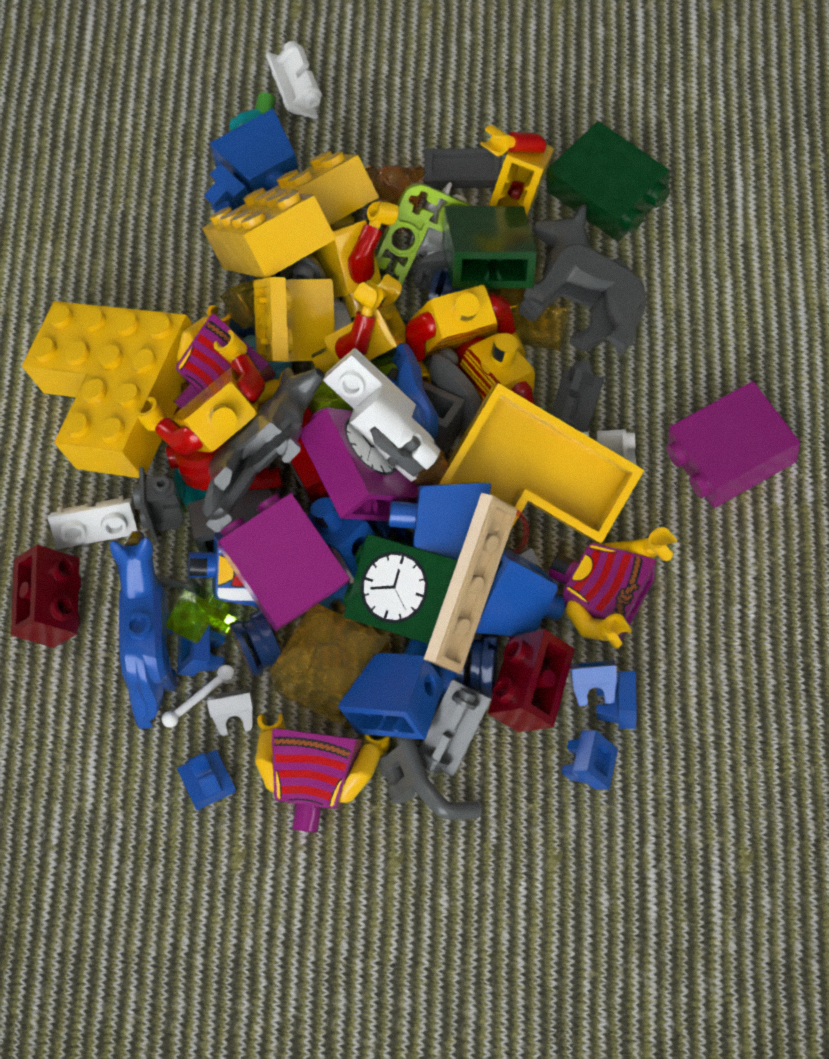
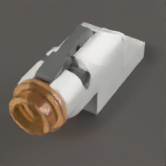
(385, 419)

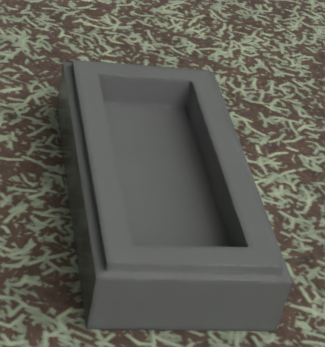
(461, 167)

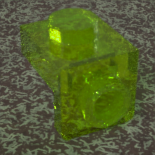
(194, 615)

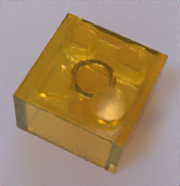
(325, 661)

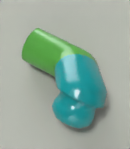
(264, 103)

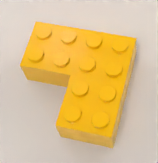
(291, 218)
(111, 366)
(542, 463)

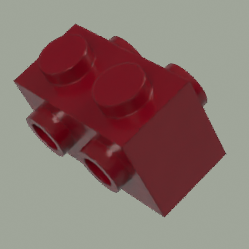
(45, 596)
(531, 681)

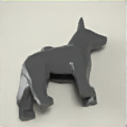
(588, 279)
(258, 444)

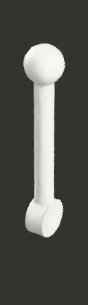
(225, 675)

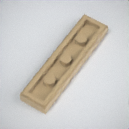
(471, 583)

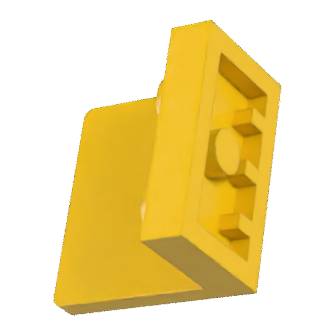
(292, 317)

